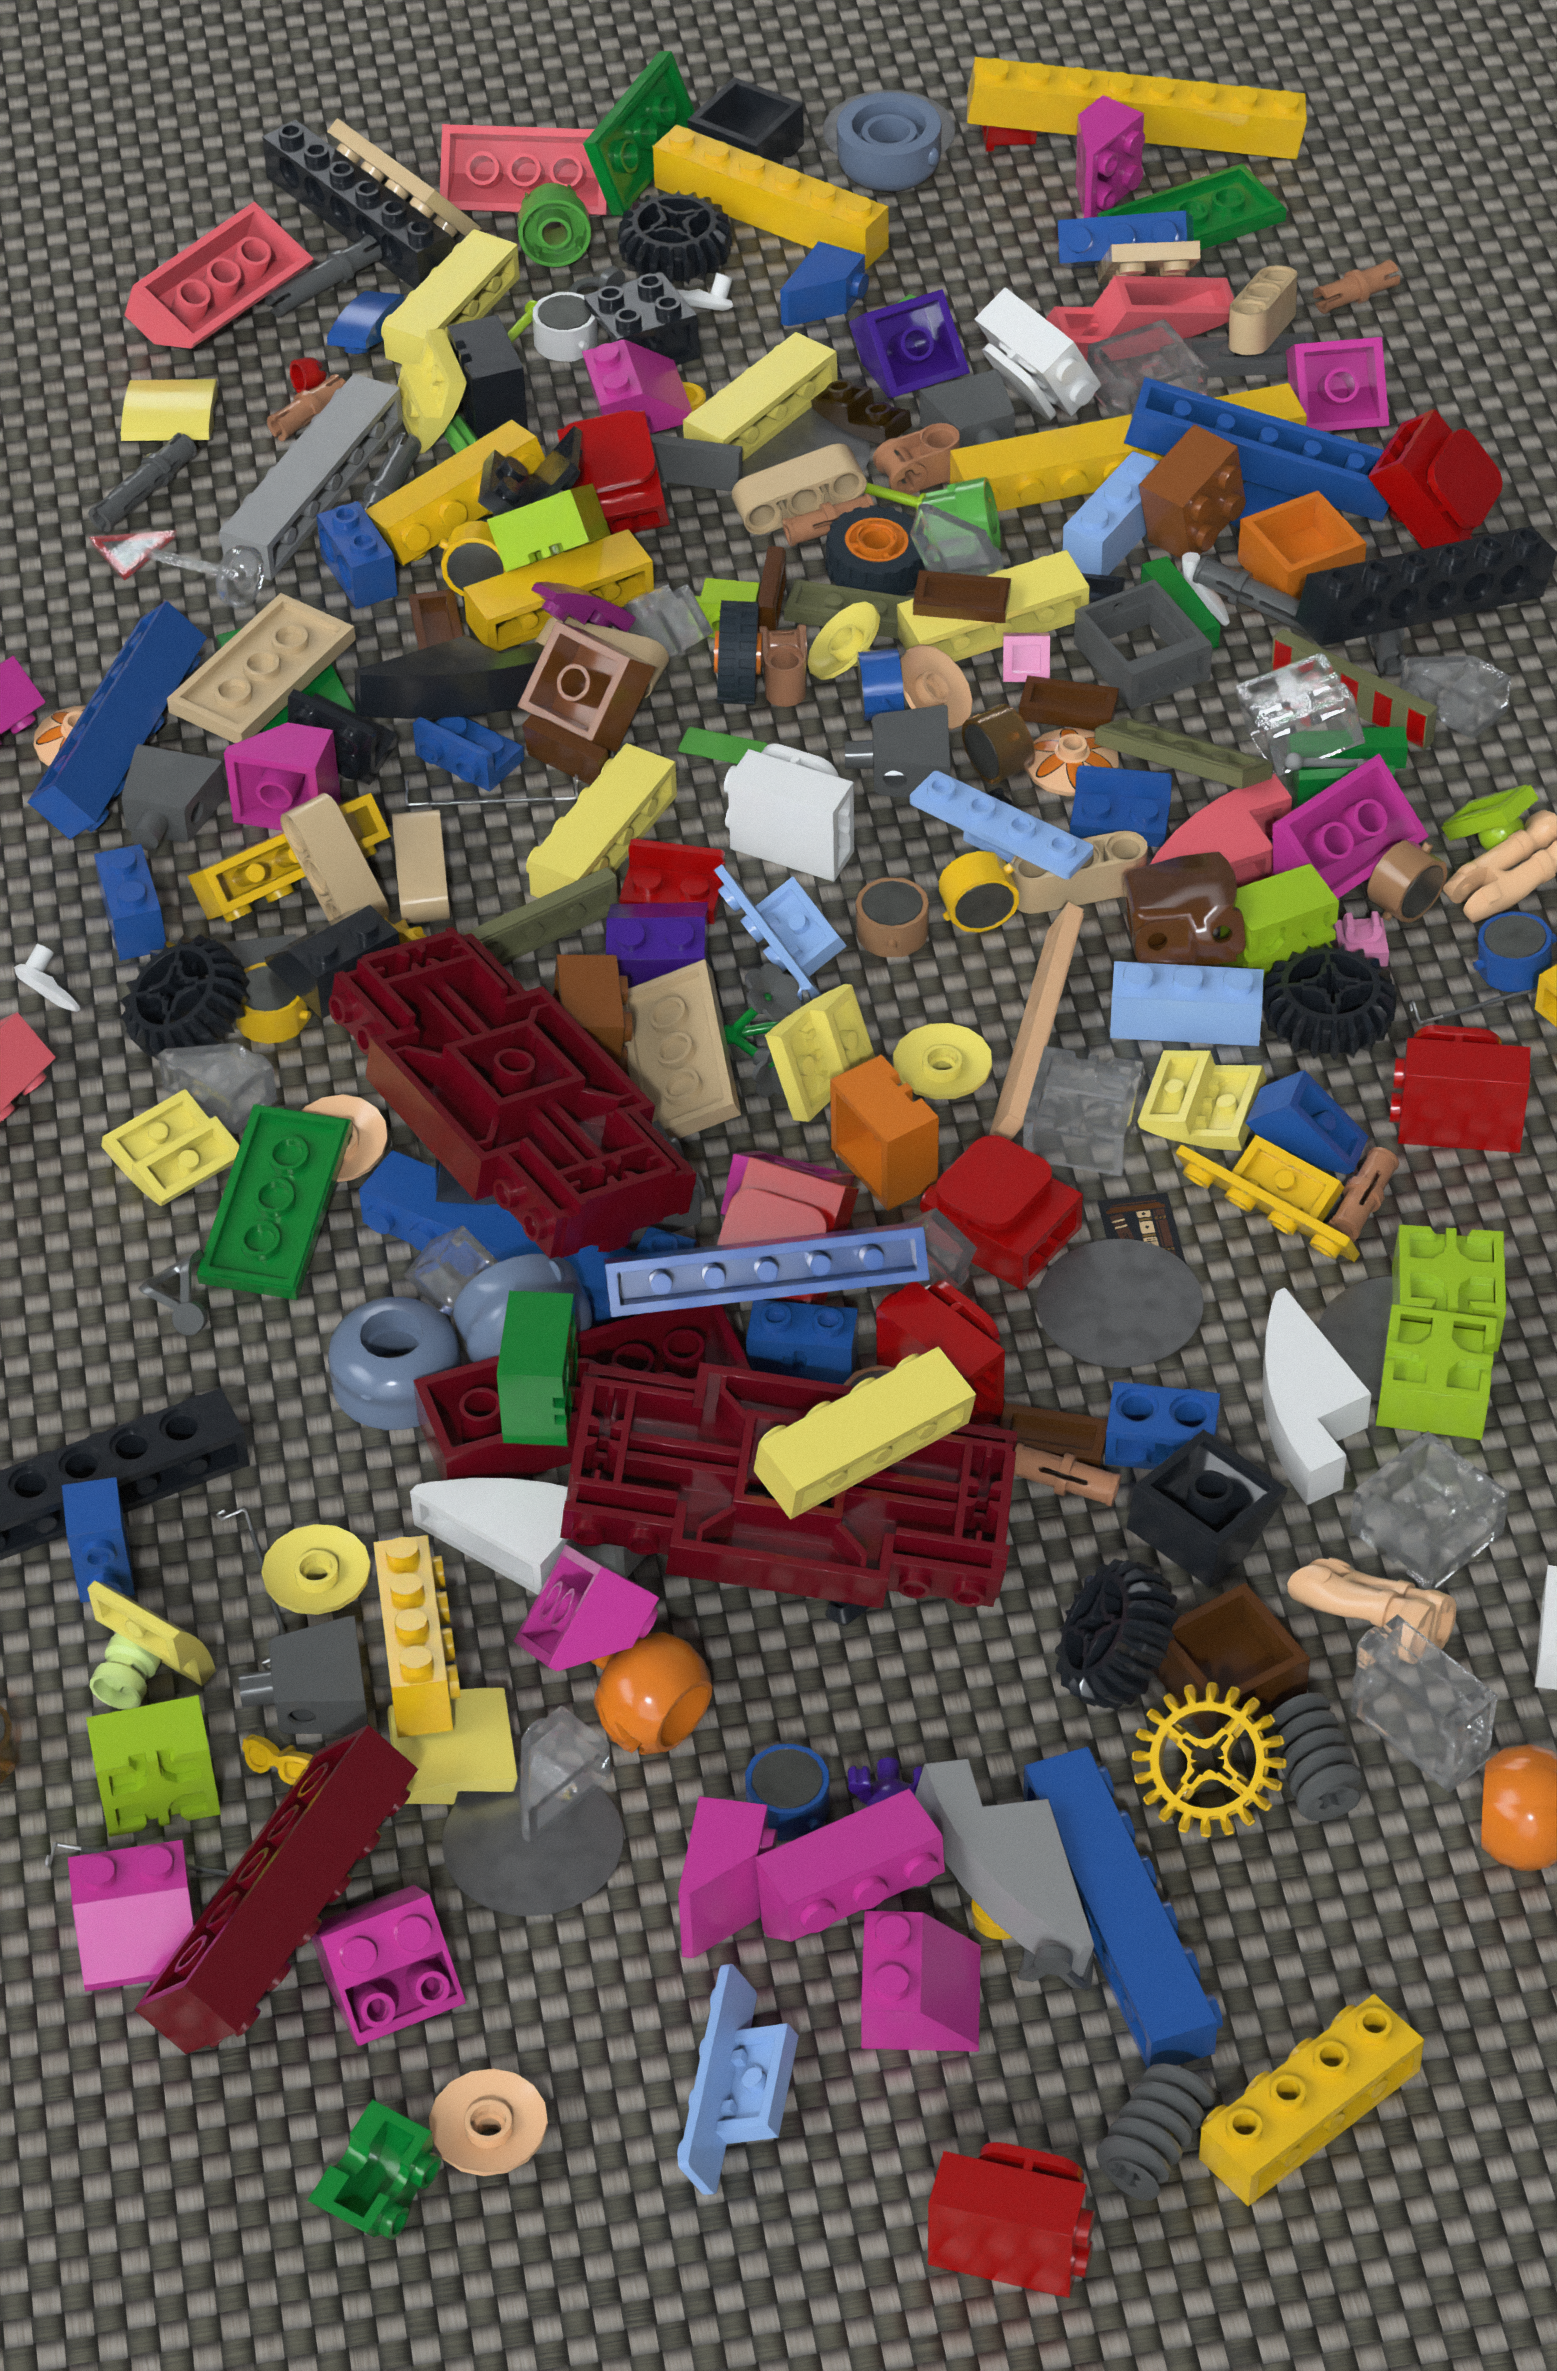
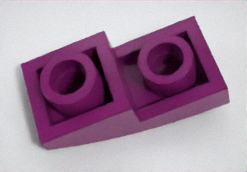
(573, 602)

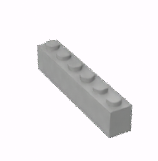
(315, 471)

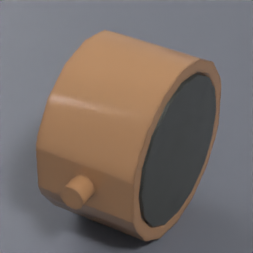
(1407, 881)
(892, 917)

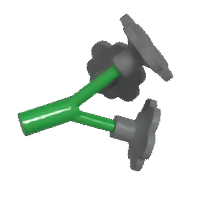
(777, 998)

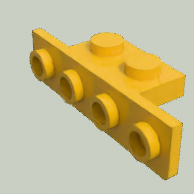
(1280, 1186)

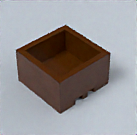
(1235, 1645)

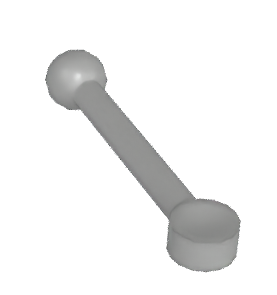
(1295, 761)

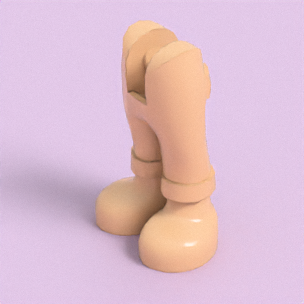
(1490, 885)
(1342, 1591)

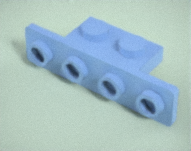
(1000, 827)
(792, 926)
(737, 2083)

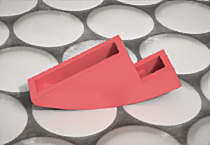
(1131, 302)
(1237, 828)

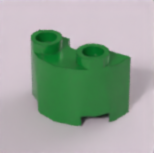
(379, 2173)

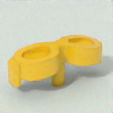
(263, 1755)

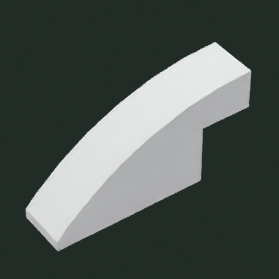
(1309, 1400)
(507, 1526)

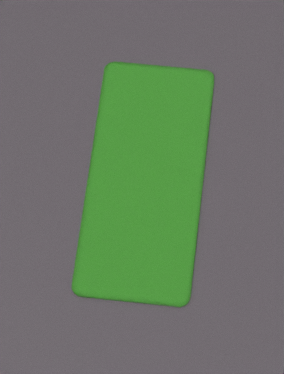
(718, 745)

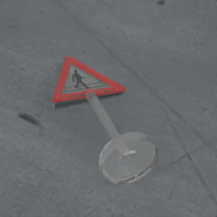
(237, 575)

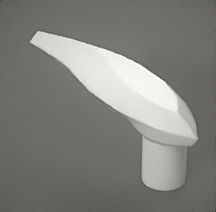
(713, 300)
(1208, 596)
(33, 976)

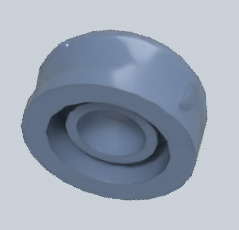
(889, 141)
(483, 1301)
(380, 1388)

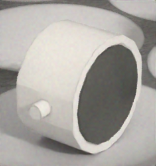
(564, 327)

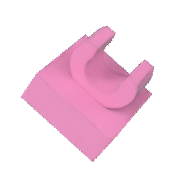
(1025, 655)
(1363, 934)

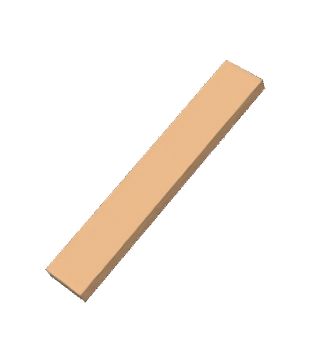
(1037, 1021)

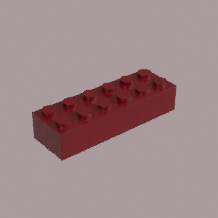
(462, 1405)
(278, 1892)

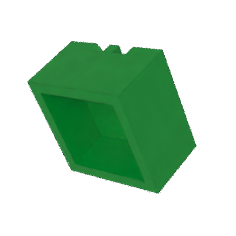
(538, 1368)

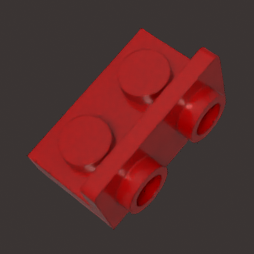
(673, 875)

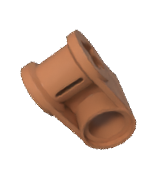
(921, 458)
(784, 665)

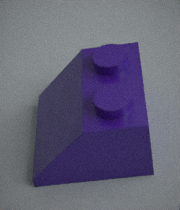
(910, 344)
(656, 938)

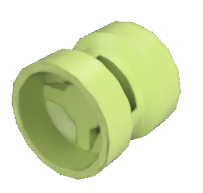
(123, 1675)

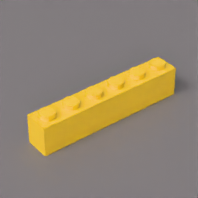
(770, 194)

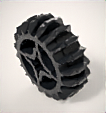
(675, 236)
(177, 991)
(1329, 1001)
(1116, 1634)

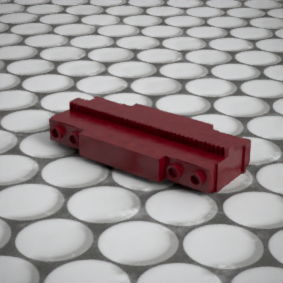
(511, 1093)
(672, 1474)

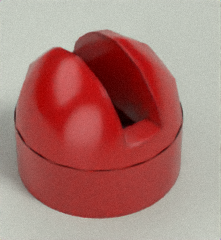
(306, 373)

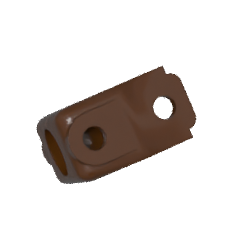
(1178, 907)

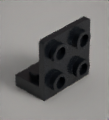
(648, 315)
(509, 486)
(358, 742)

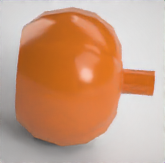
(652, 1693)
(1521, 1807)

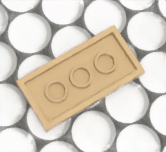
(401, 180)
(1149, 259)
(259, 668)
(681, 1050)

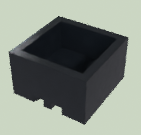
(752, 120)
(492, 375)

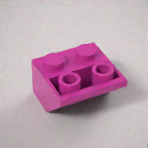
(1108, 154)
(387, 1964)

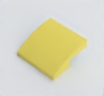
(431, 389)
(167, 407)
(817, 1046)
(1200, 1100)
(171, 1148)
(151, 1632)
(469, 1758)

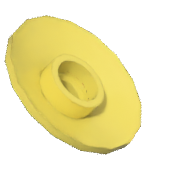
(841, 639)
(943, 1061)
(313, 1554)

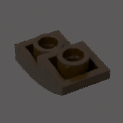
(854, 411)

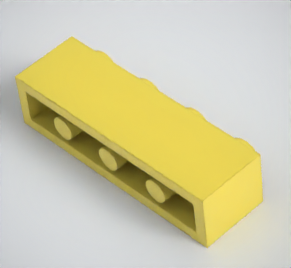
(453, 293)
(765, 396)
(1040, 601)
(607, 815)
(863, 1431)

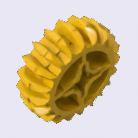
(1170, 1729)

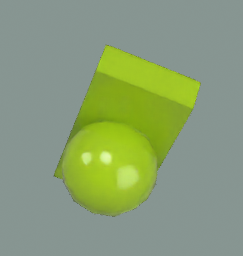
(1491, 816)

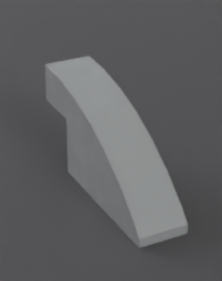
(1007, 1861)

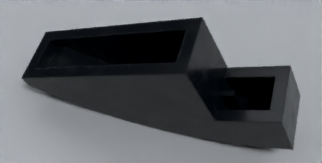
(445, 681)

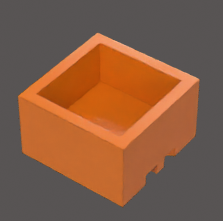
(1297, 540)
(883, 1132)

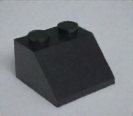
(336, 946)
(1204, 1507)

